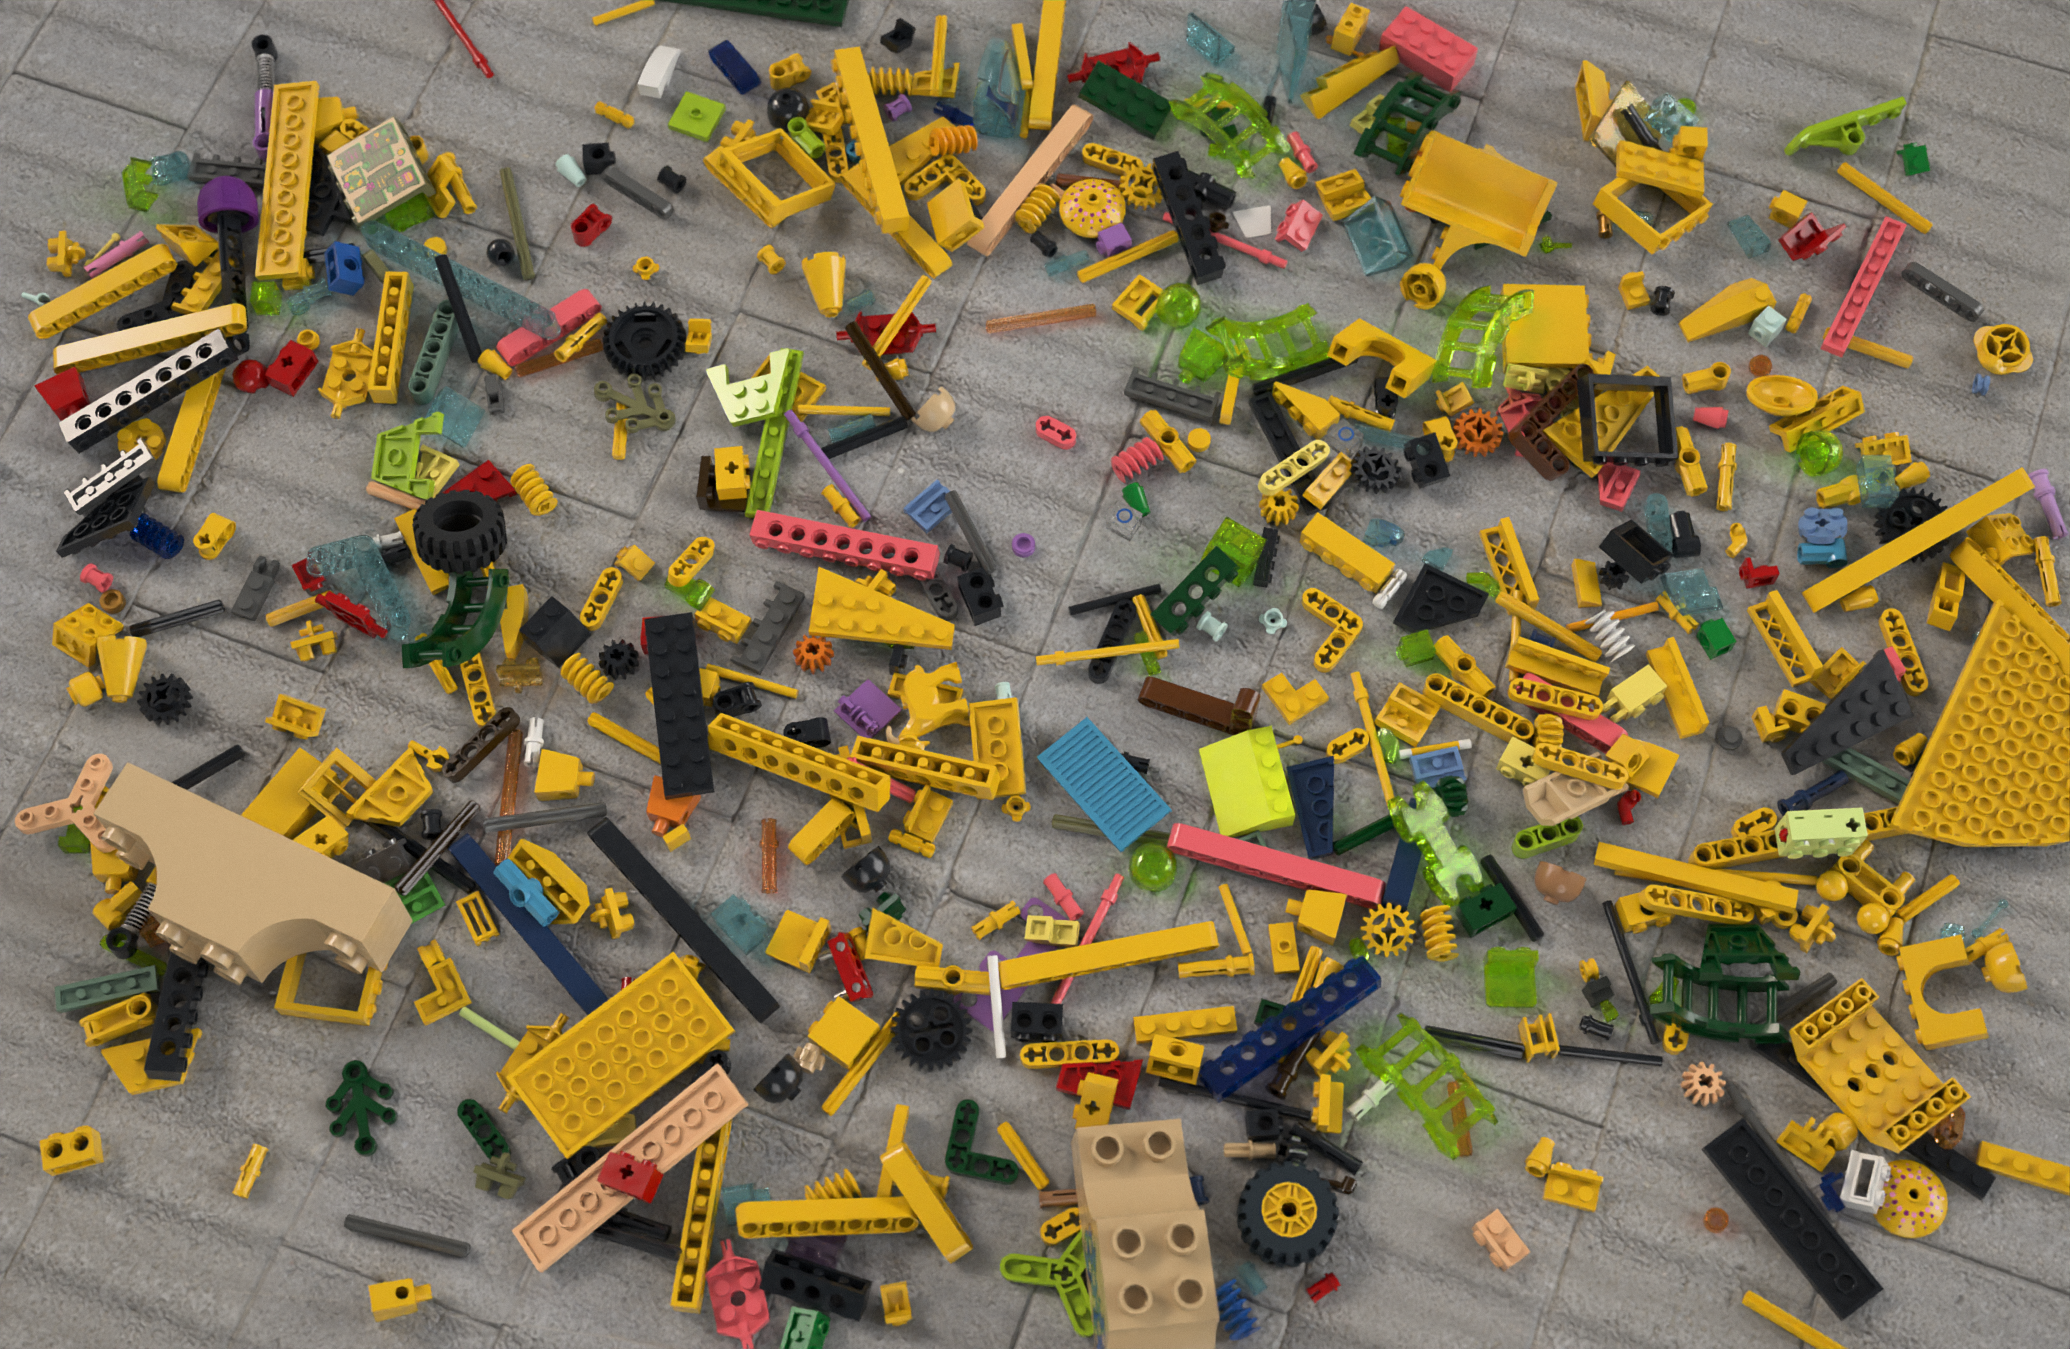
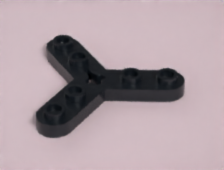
(178, 280)

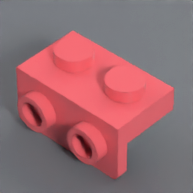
(1299, 224)

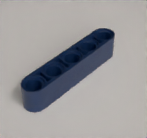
(1402, 872)

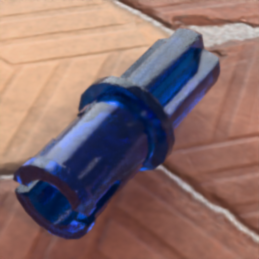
(953, 114)

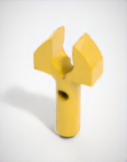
(430, 755)

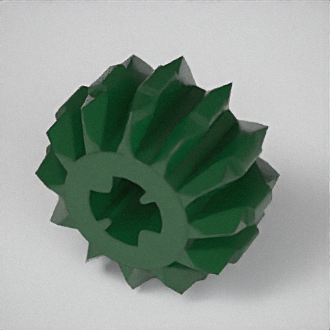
(1453, 794)

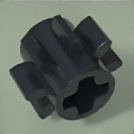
(1610, 580)
(1292, 1150)

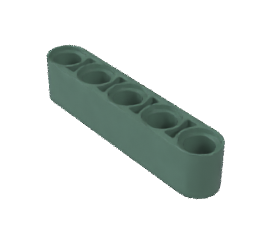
(434, 361)

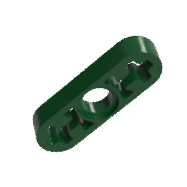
(479, 1112)

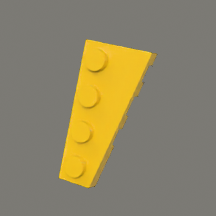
(913, 151)

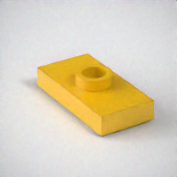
(1283, 948)

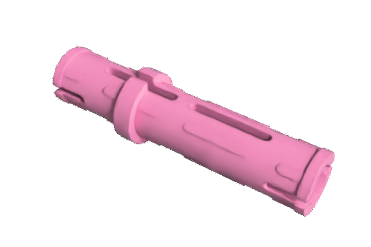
(116, 254)

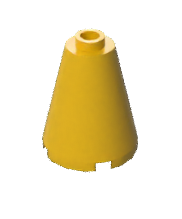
(826, 281)
(121, 665)

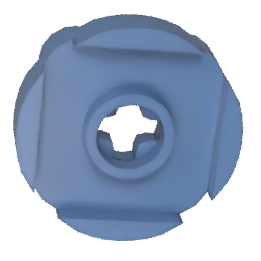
(1832, 519)

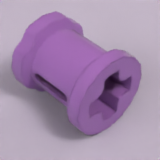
(897, 107)

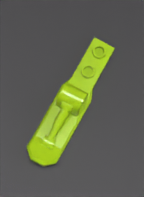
(1846, 127)

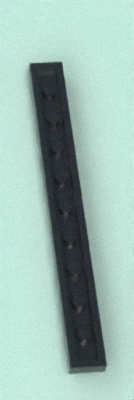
(1925, 1148)

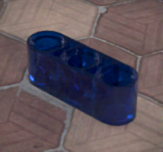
(734, 67)

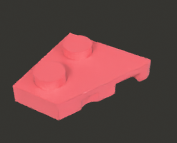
(1616, 485)

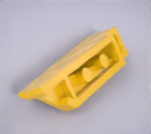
(1348, 80)

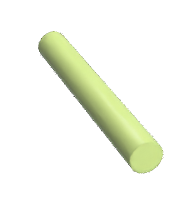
(489, 1028)

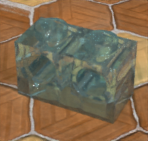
(1668, 115)

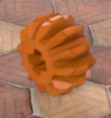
(806, 658)

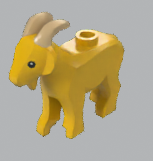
(925, 707)

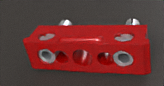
(849, 967)

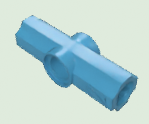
(526, 892)

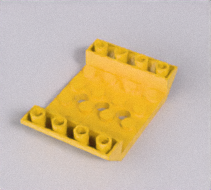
(1852, 1036)

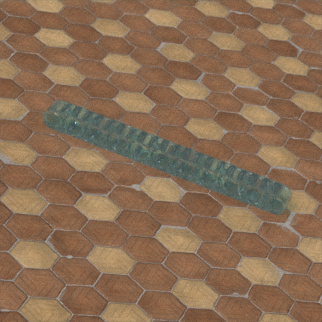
(471, 284)

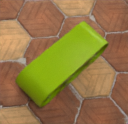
(1539, 845)

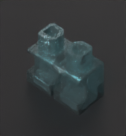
(739, 1194)

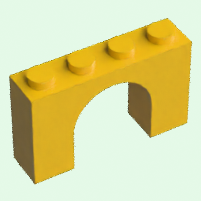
(1361, 338)
(1937, 1028)

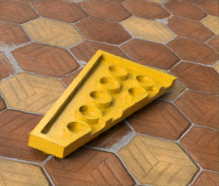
(1614, 417)

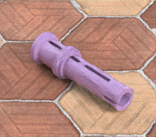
(2045, 494)

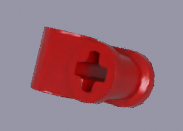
(591, 224)

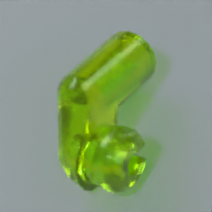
(1390, 743)
(1358, 948)

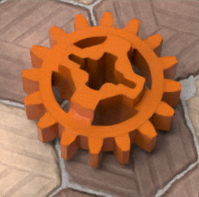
(1467, 436)

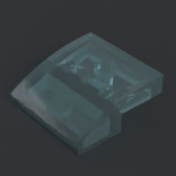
(1691, 592)

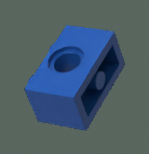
(344, 268)

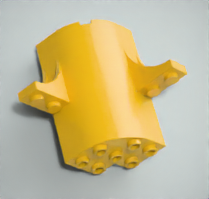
(1476, 195)

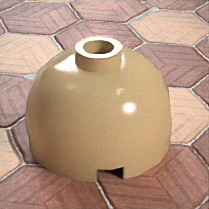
(936, 412)

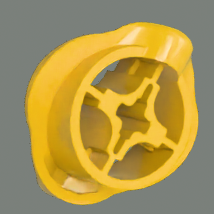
(1989, 339)

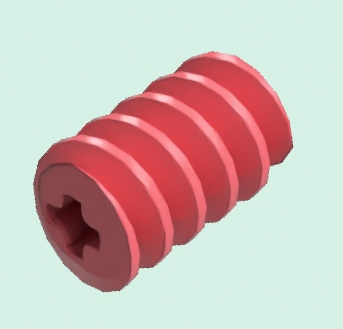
(1136, 457)

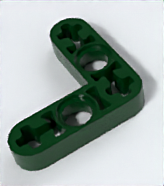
(971, 1158)

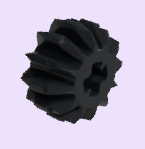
(612, 666)

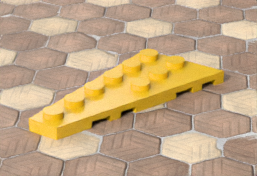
(860, 613)

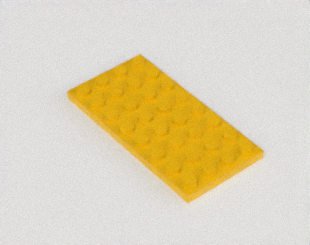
(620, 1055)

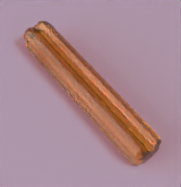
(1458, 1115)

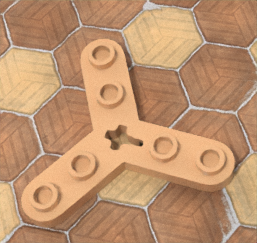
(61, 812)

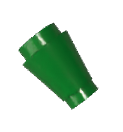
(1136, 498)

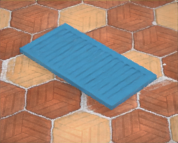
(1104, 784)

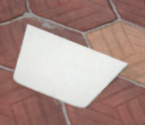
(1254, 221)

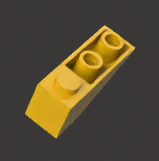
(1308, 409)

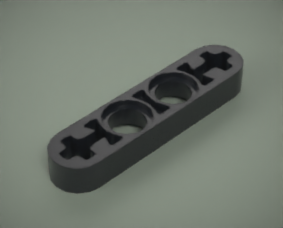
(1111, 641)

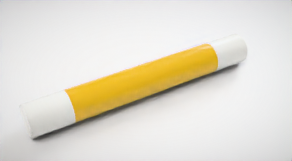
(1407, 753)

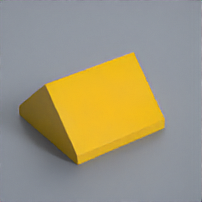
(188, 241)

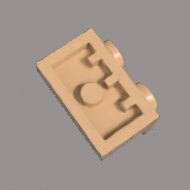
(1500, 1240)

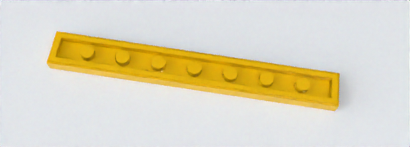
(1696, 877)

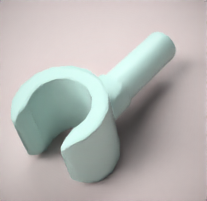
(37, 299)

